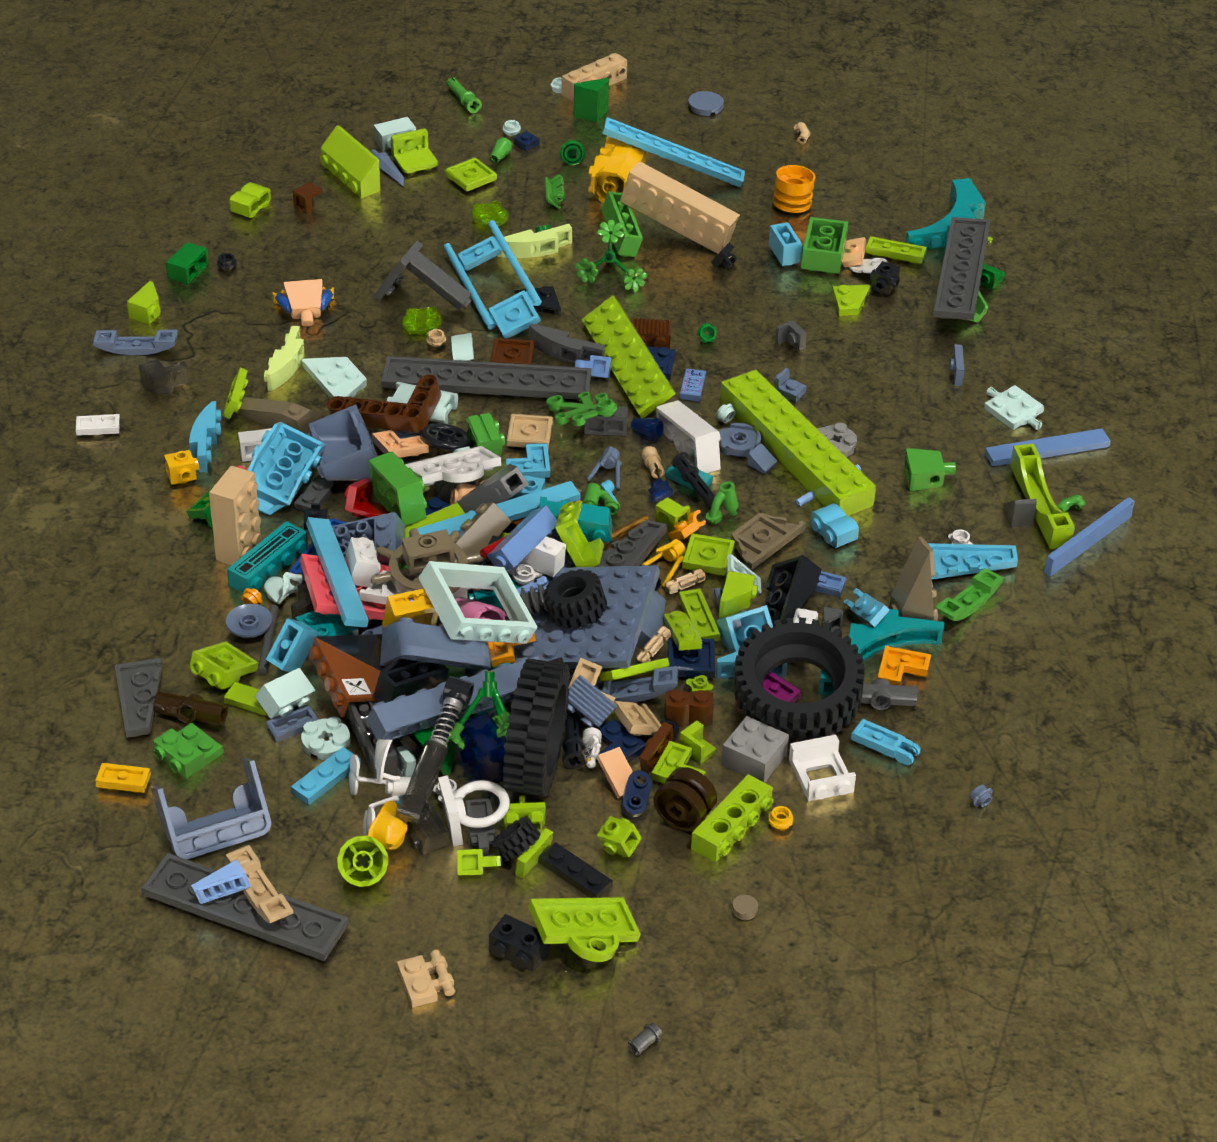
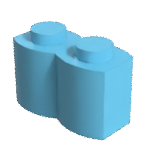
(834, 525)

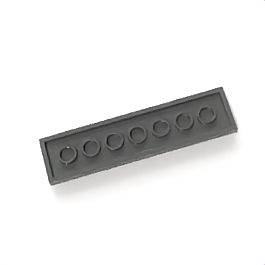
(962, 268)
(307, 930)

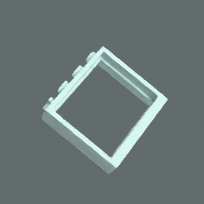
(440, 575)

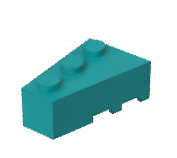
(593, 519)

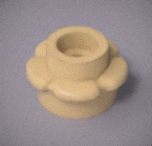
(436, 338)

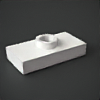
(98, 424)

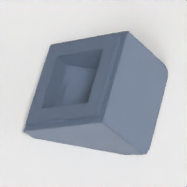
(761, 459)

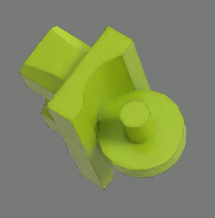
(533, 810)

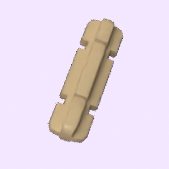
(684, 581)
(653, 645)

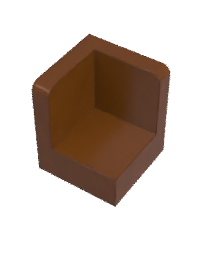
(303, 196)

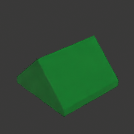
(591, 99)

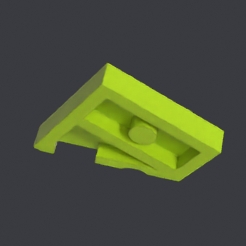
(850, 298)

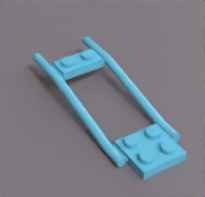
(511, 314)

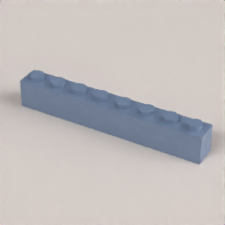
(422, 709)

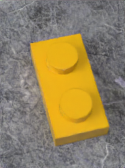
(123, 777)

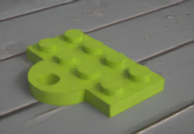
(585, 924)

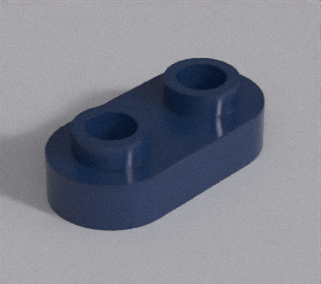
(636, 792)

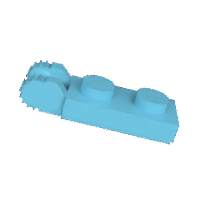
(867, 608)
(885, 742)

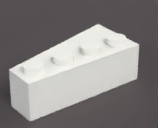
(691, 435)

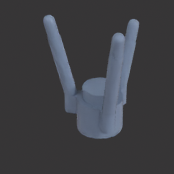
(608, 460)

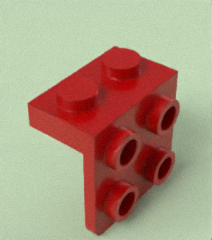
(358, 500)

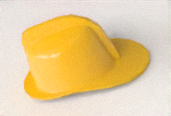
(387, 828)

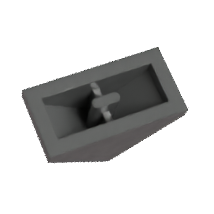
(1020, 512)

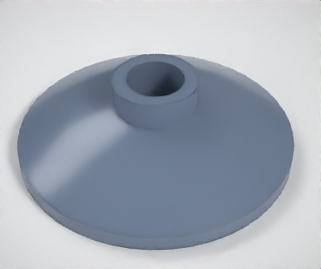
(249, 620)

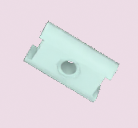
(440, 415)

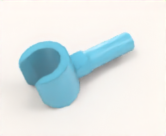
(609, 487)

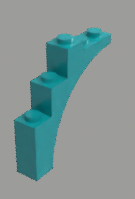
(967, 204)
(891, 632)

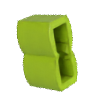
(250, 199)

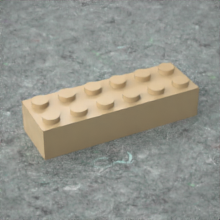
(679, 207)

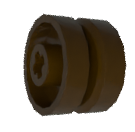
(685, 799)

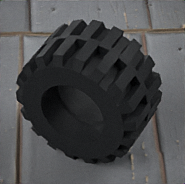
(575, 599)

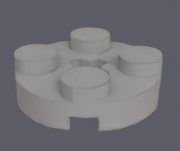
(839, 432)

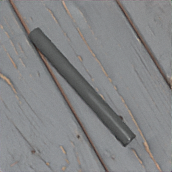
(267, 642)

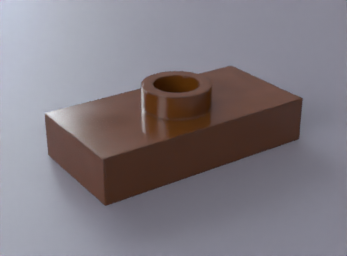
(655, 747)

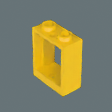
(419, 610)

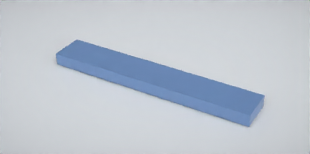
(1052, 446)
(1089, 536)

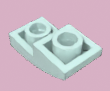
(462, 347)

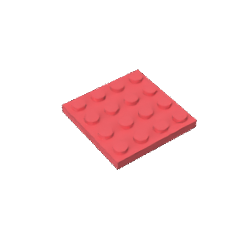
(322, 595)

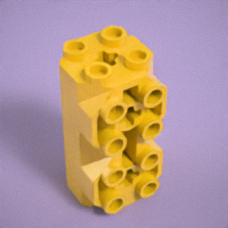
(613, 167)

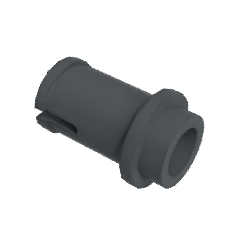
(645, 1038)

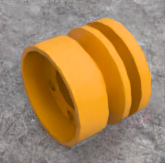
(793, 188)

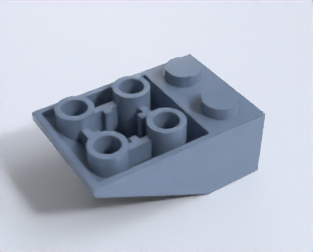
(384, 530)

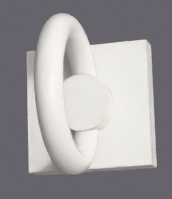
(455, 810)

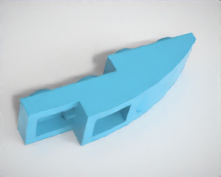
(204, 434)

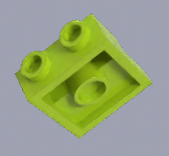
(222, 664)

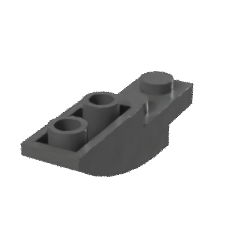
(561, 346)

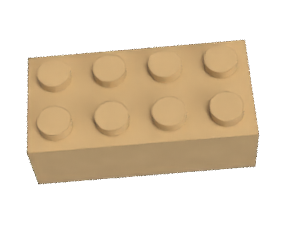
(235, 514)

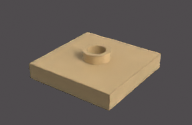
(529, 430)

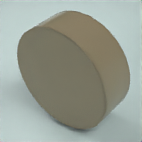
(745, 907)

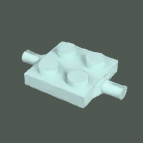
(1014, 407)

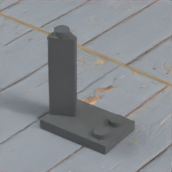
(429, 274)

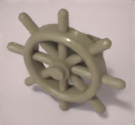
(416, 553)

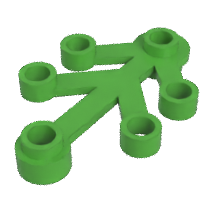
(604, 407)

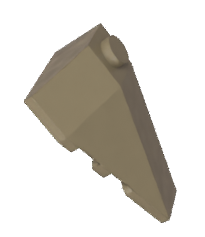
(272, 411)
(914, 588)

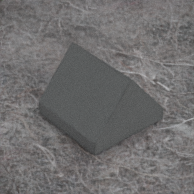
(832, 616)

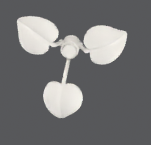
(394, 785)

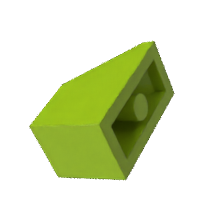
(144, 304)
(737, 593)

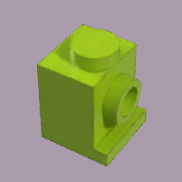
(671, 513)

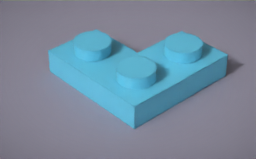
(536, 463)

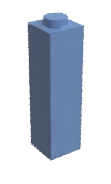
(523, 538)

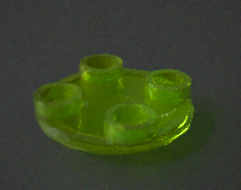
(490, 211)
(421, 320)

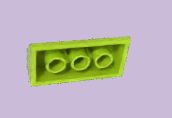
(351, 162)

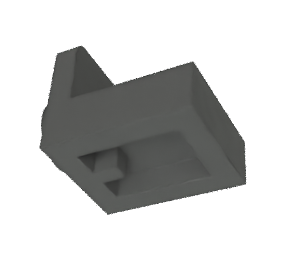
(792, 333)

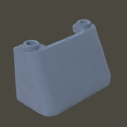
(346, 447)

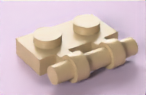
(418, 982)

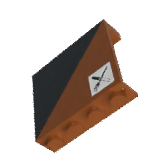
(348, 667)

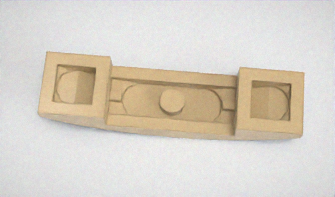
(261, 894)

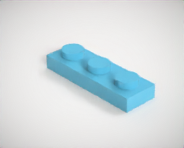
(323, 777)

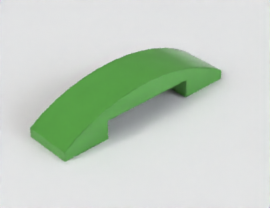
(972, 598)

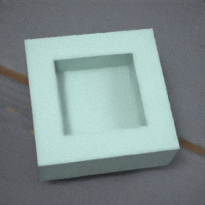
(406, 761)

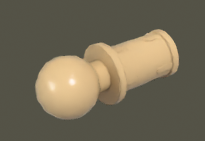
(652, 461)

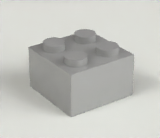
(755, 749)

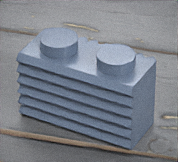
(589, 703)

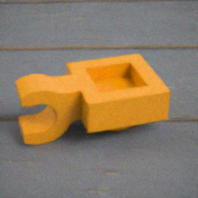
(684, 529)

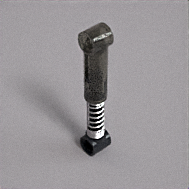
(414, 803)

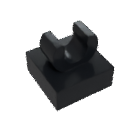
(725, 257)
(315, 512)

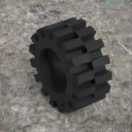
(516, 838)

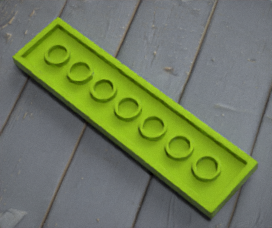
(630, 357)

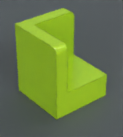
(693, 738)

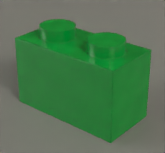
(187, 263)

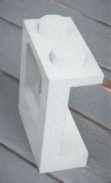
(820, 754)

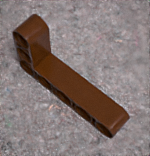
(393, 415)

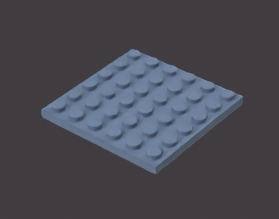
(613, 635)

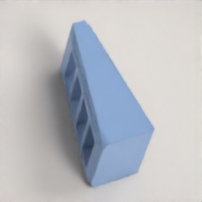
(228, 881)

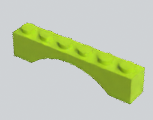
(1028, 470)

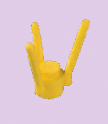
(671, 552)

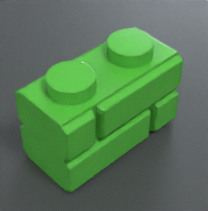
(485, 432)

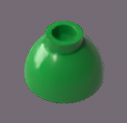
(572, 153)

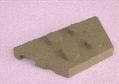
(763, 537)

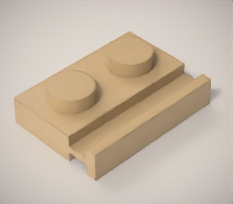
(636, 718)

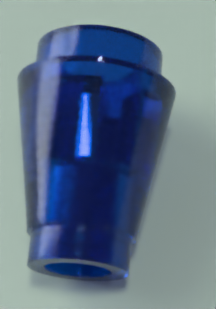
(648, 426)

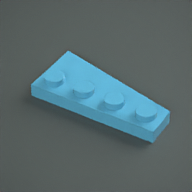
(971, 558)

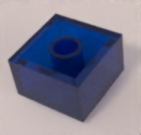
(483, 749)

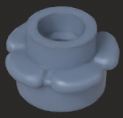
(981, 796)

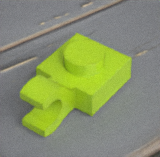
(472, 861)

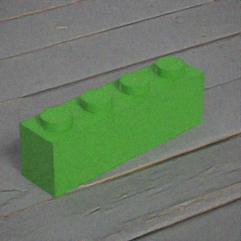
(622, 213)

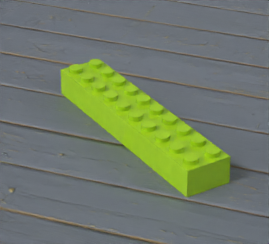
(798, 443)

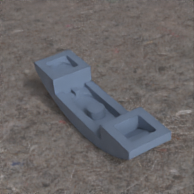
(142, 345)
(642, 688)

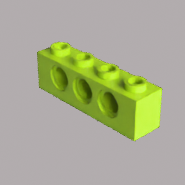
(732, 818)

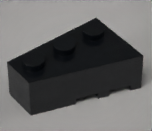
(407, 678)

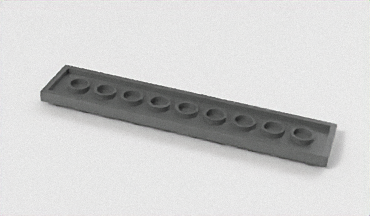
(489, 377)

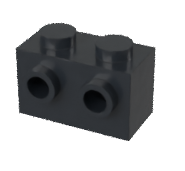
(518, 943)

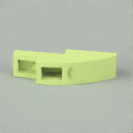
(531, 244)
(285, 361)

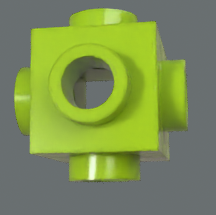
(619, 836)

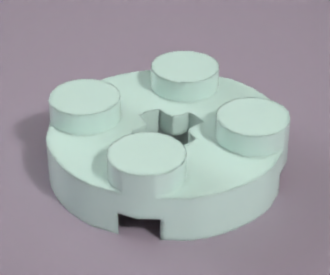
(314, 732)

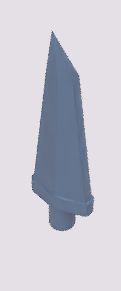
(388, 167)

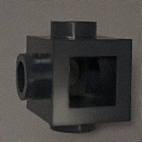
(885, 277)

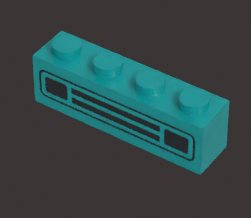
(268, 557)

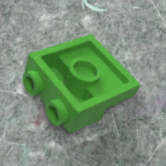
(186, 749)

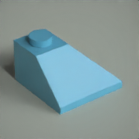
(739, 626)

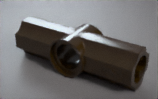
(190, 708)

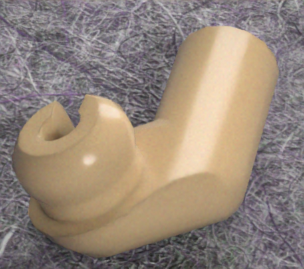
(803, 131)

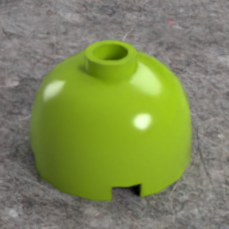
(362, 861)

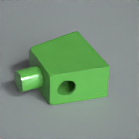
(926, 468)

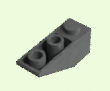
(495, 489)

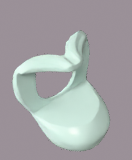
(279, 588)

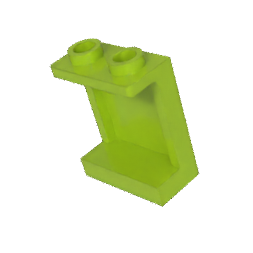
(581, 551)

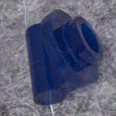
(660, 490)

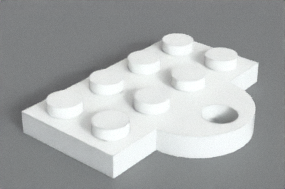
(456, 466)

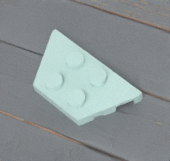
(335, 375)

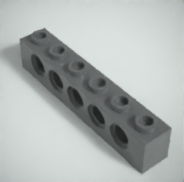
(357, 714)

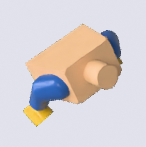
(304, 299)

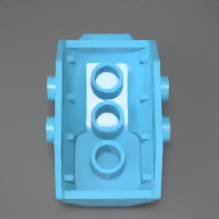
(283, 465)

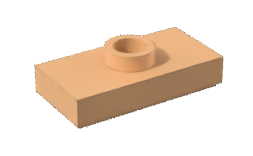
(854, 252)

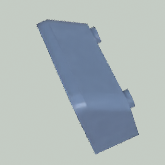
(432, 645)
(219, 830)

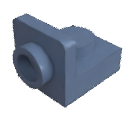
(789, 388)

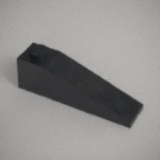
(790, 586)

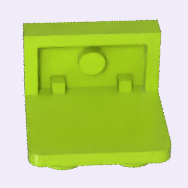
(412, 151)

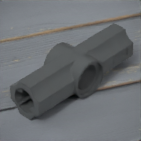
(883, 694)

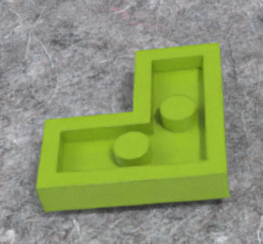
(673, 757)

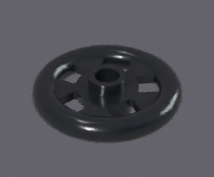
(445, 436)

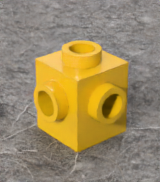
(181, 467)

